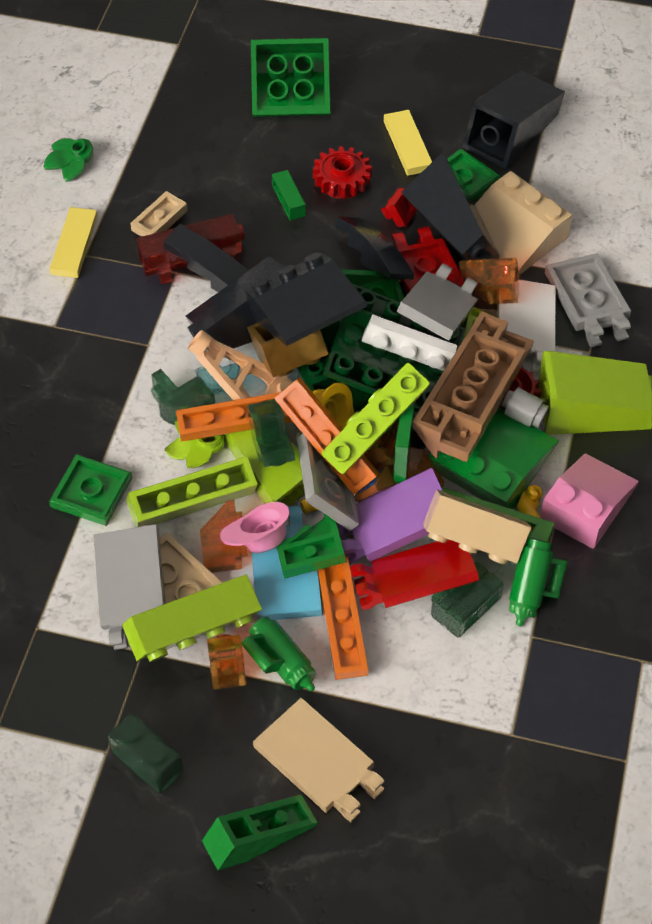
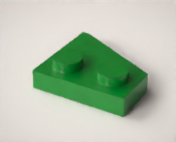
(311, 549)

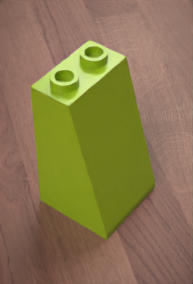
(594, 394)

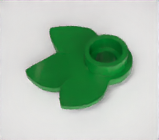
(69, 156)

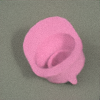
(259, 529)

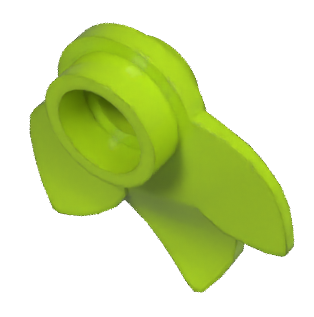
(196, 451)

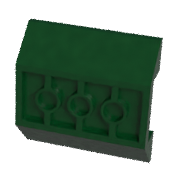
(373, 367)

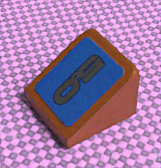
(377, 485)

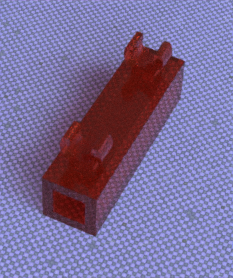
(220, 231)

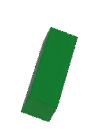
(288, 195)

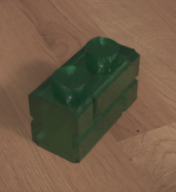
(466, 604)
(145, 753)

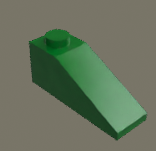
(256, 830)

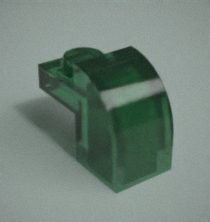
(173, 398)
(270, 433)

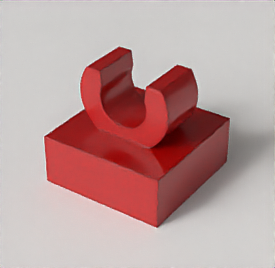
(399, 209)

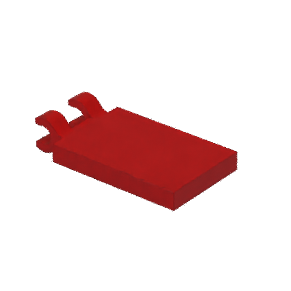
(425, 256)
(414, 574)

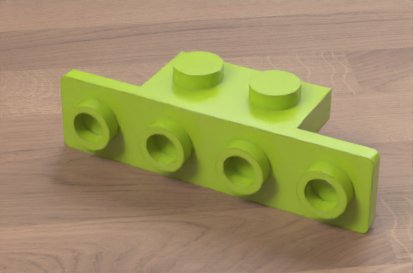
(375, 418)

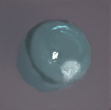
(230, 370)

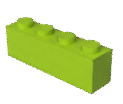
(192, 492)
(191, 617)

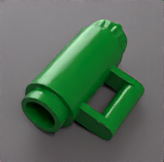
(531, 579)
(278, 653)

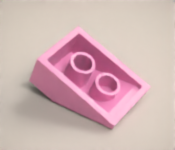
(587, 499)

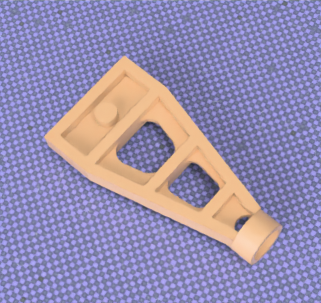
(248, 365)

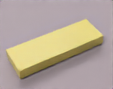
(407, 142)
(73, 242)

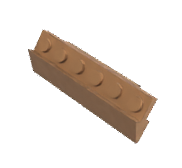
(471, 388)

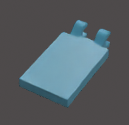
(286, 597)

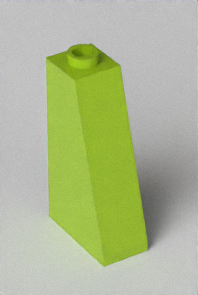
(274, 483)

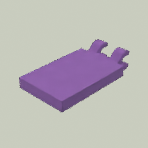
(391, 518)

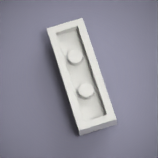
(408, 343)

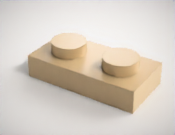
(159, 215)

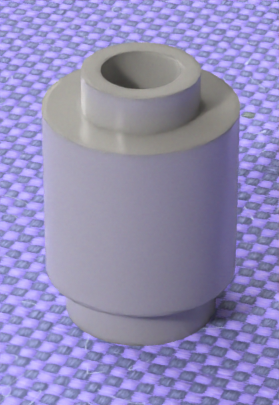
(525, 407)

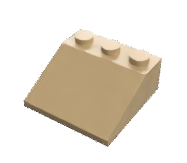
(522, 220)

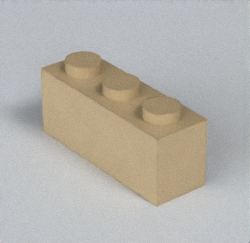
(476, 527)

